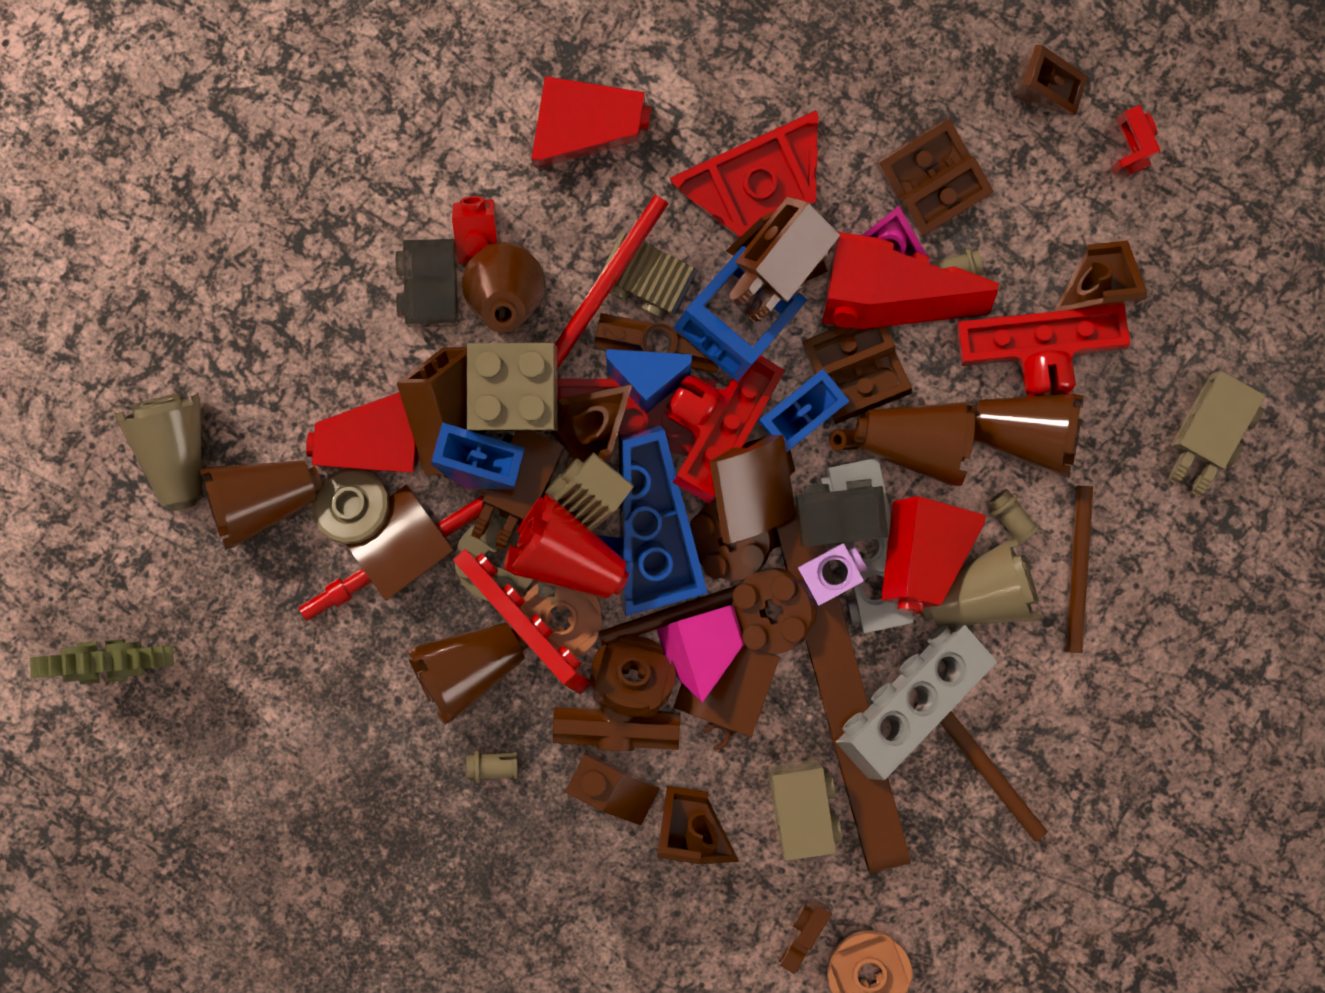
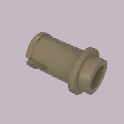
(969, 261)
(1012, 515)
(491, 766)

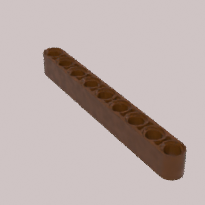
(842, 698)

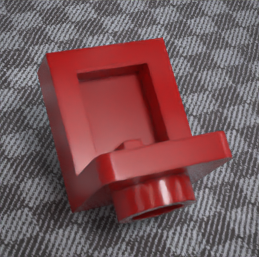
(1139, 135)
(473, 226)

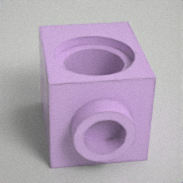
(822, 589)

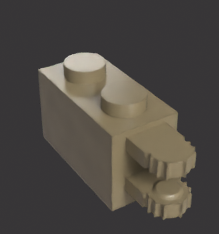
(1215, 428)

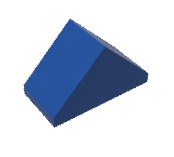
(650, 373)
(804, 409)
(476, 459)

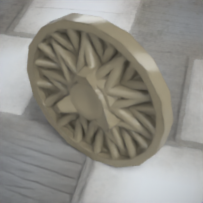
(351, 506)

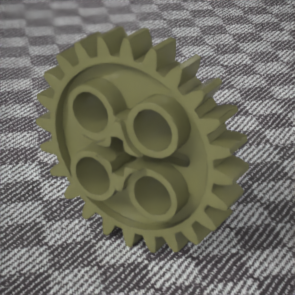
(86, 662)

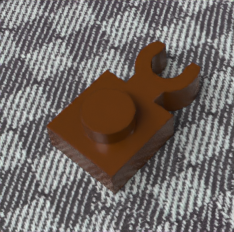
(808, 924)

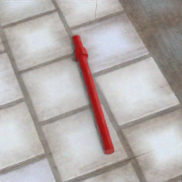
(609, 277)
(340, 590)

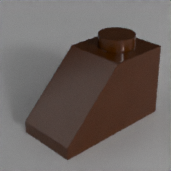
(612, 789)

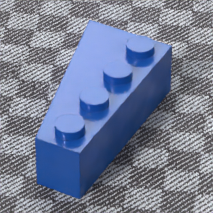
(655, 527)

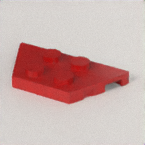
(756, 175)

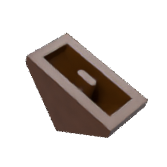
(1050, 81)

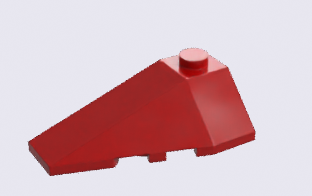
(883, 288)

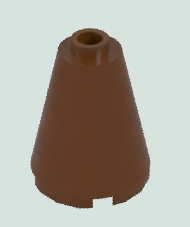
(503, 285)
(1032, 429)
(921, 438)
(257, 496)
(465, 666)

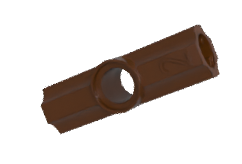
(632, 334)
(615, 731)

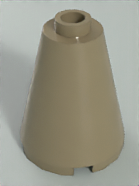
(167, 446)
(989, 590)

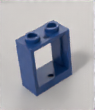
(720, 341)

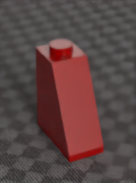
(585, 120)
(366, 439)
(926, 551)

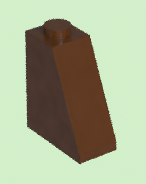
(434, 396)

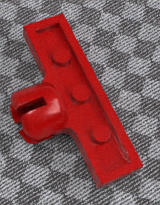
(1044, 343)
(719, 420)

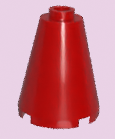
(564, 552)

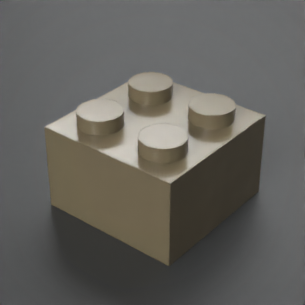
(512, 387)
(802, 809)

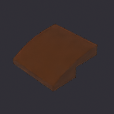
(934, 176)
(861, 366)
(753, 489)
(403, 546)
(737, 695)

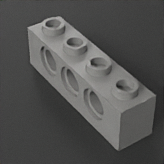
(867, 613)
(966, 665)

